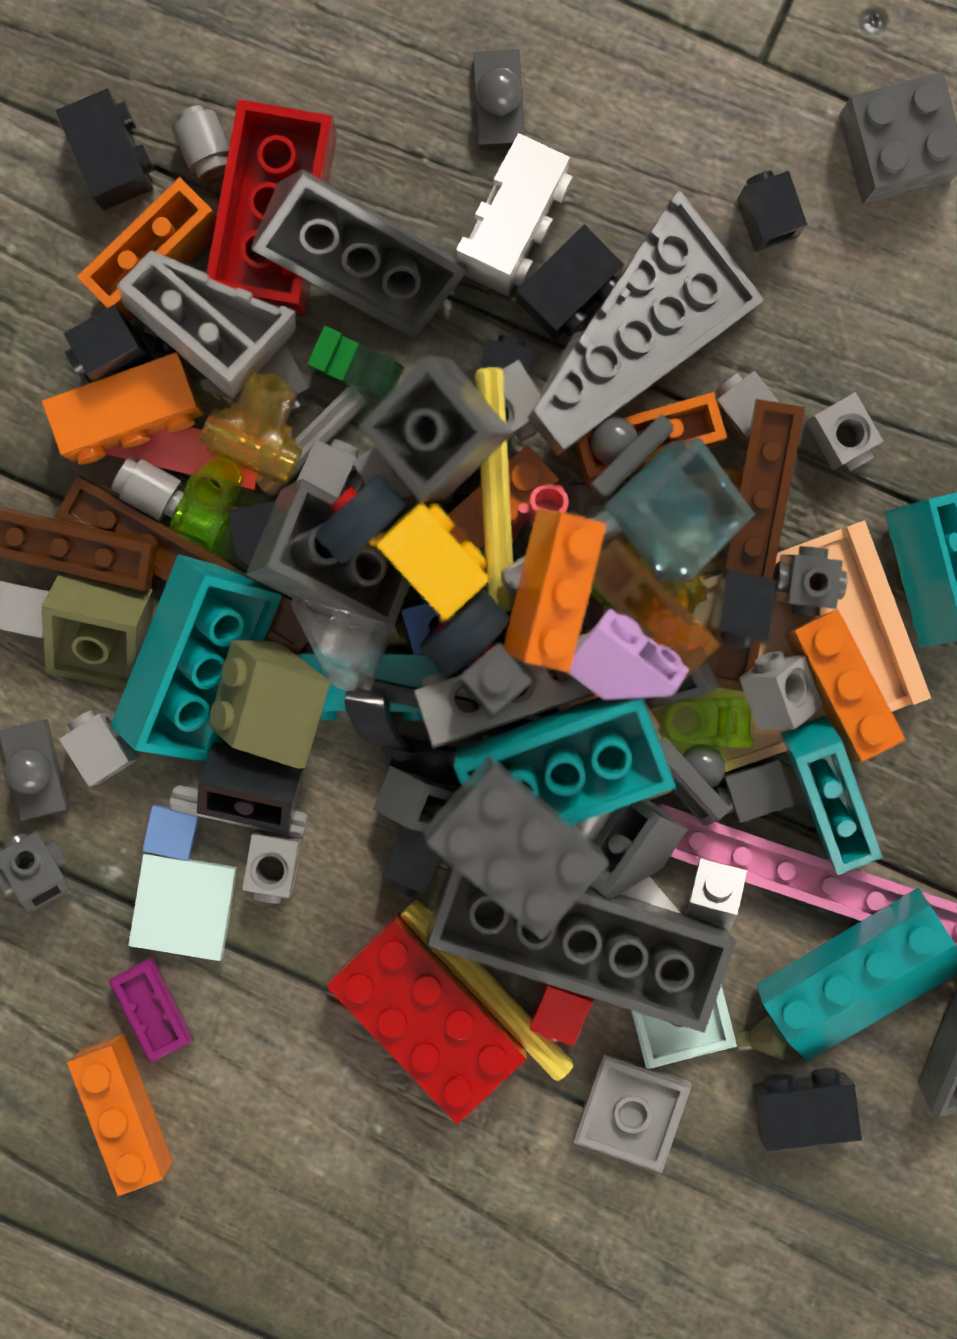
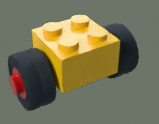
(430, 559)

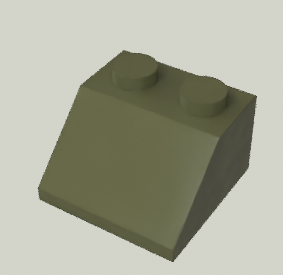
(94, 629)
(268, 702)

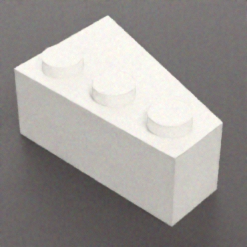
(515, 215)

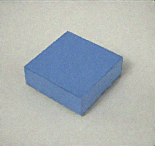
(170, 833)

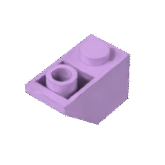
(625, 663)

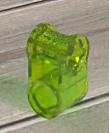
(204, 505)
(714, 722)

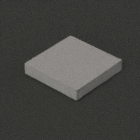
(632, 1112)

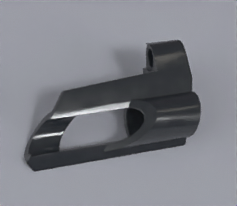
(372, 720)

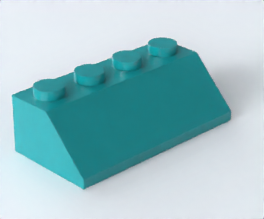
(183, 657)
(581, 757)
(860, 975)

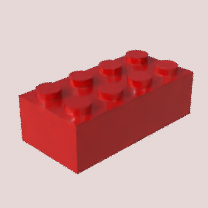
(263, 150)
(426, 1019)

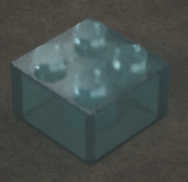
(680, 509)

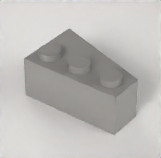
(206, 322)

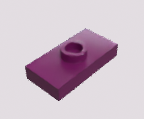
(151, 1010)

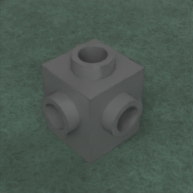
(794, 575)
(32, 871)

